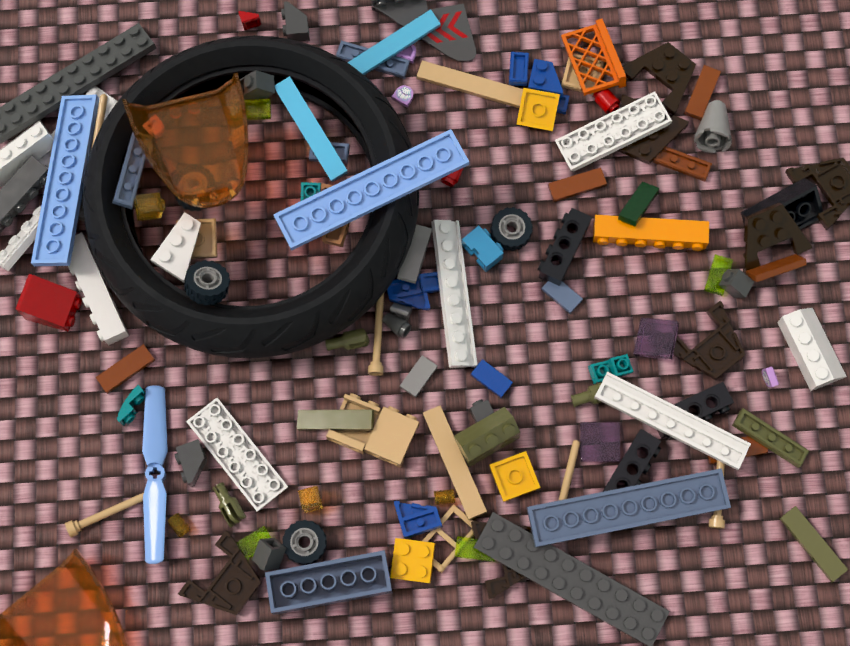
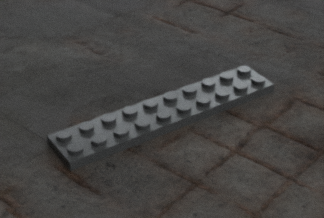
(74, 80)
(572, 580)

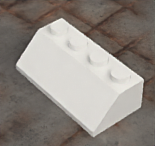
(33, 141)
(811, 348)

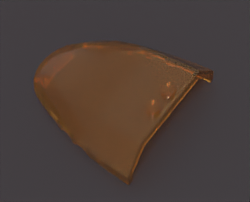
(196, 143)
(64, 611)

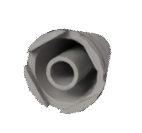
(714, 129)

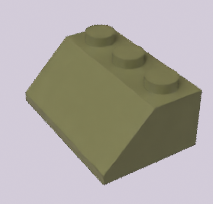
(487, 436)

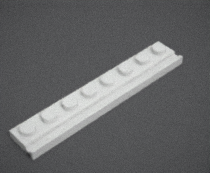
(19, 243)
(454, 294)
(672, 421)

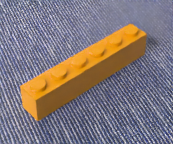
(651, 232)

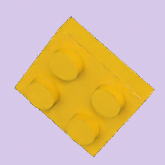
(538, 109)
(514, 476)
(412, 560)

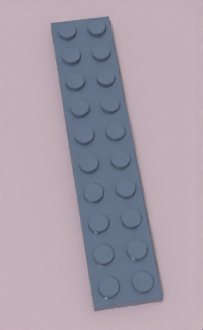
(628, 507)

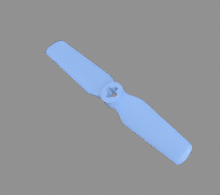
(155, 453)

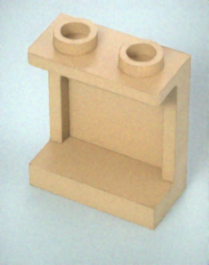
(391, 436)
(354, 439)

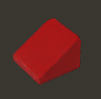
(249, 20)

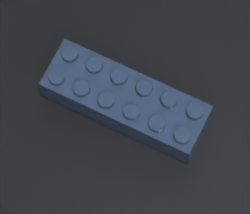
(328, 582)

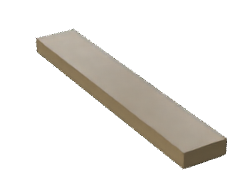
(470, 84)
(454, 463)

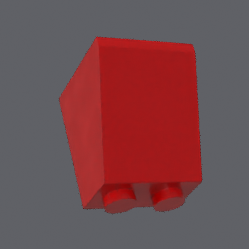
(48, 303)

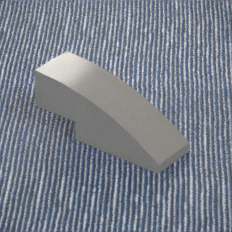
(415, 257)

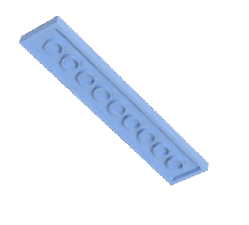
(65, 181)
(371, 189)

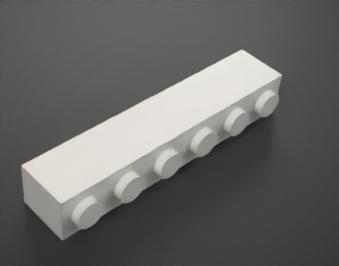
(96, 292)

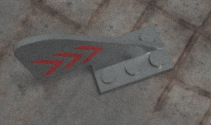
(451, 38)

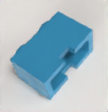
(485, 249)

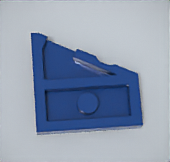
(544, 78)
(408, 294)
(417, 519)

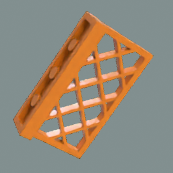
(609, 56)

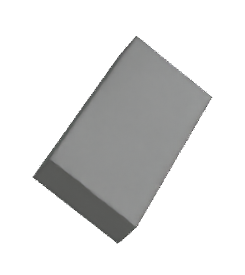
(418, 376)

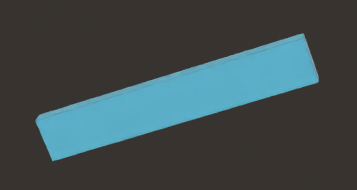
(395, 43)
(311, 129)

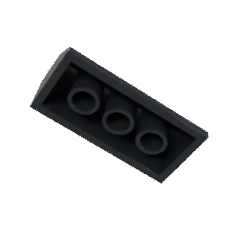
(799, 200)

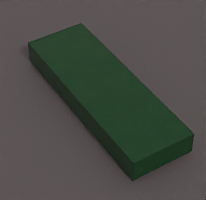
(638, 203)

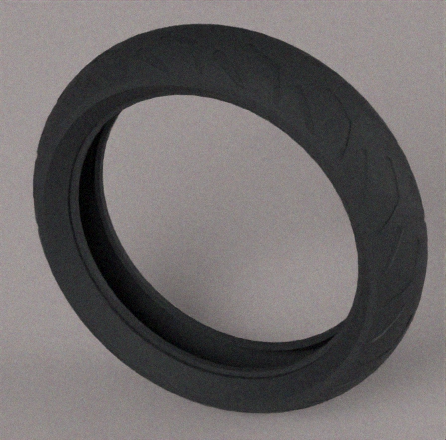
(276, 326)

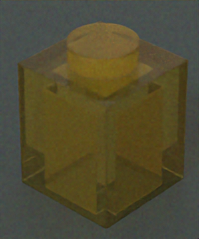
(149, 206)
(310, 499)

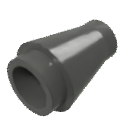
(398, 325)

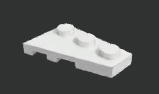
(177, 248)

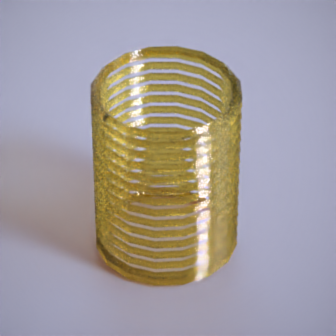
(441, 495)
(180, 525)

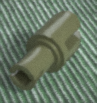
(349, 340)
(587, 396)
(229, 505)

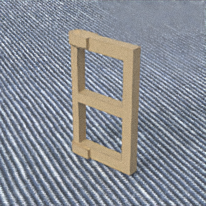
(441, 567)

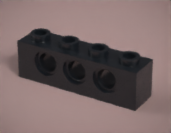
(580, 223)
(717, 394)
(642, 441)

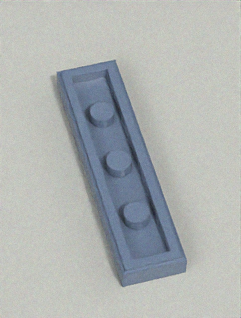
(394, 66)
(130, 175)

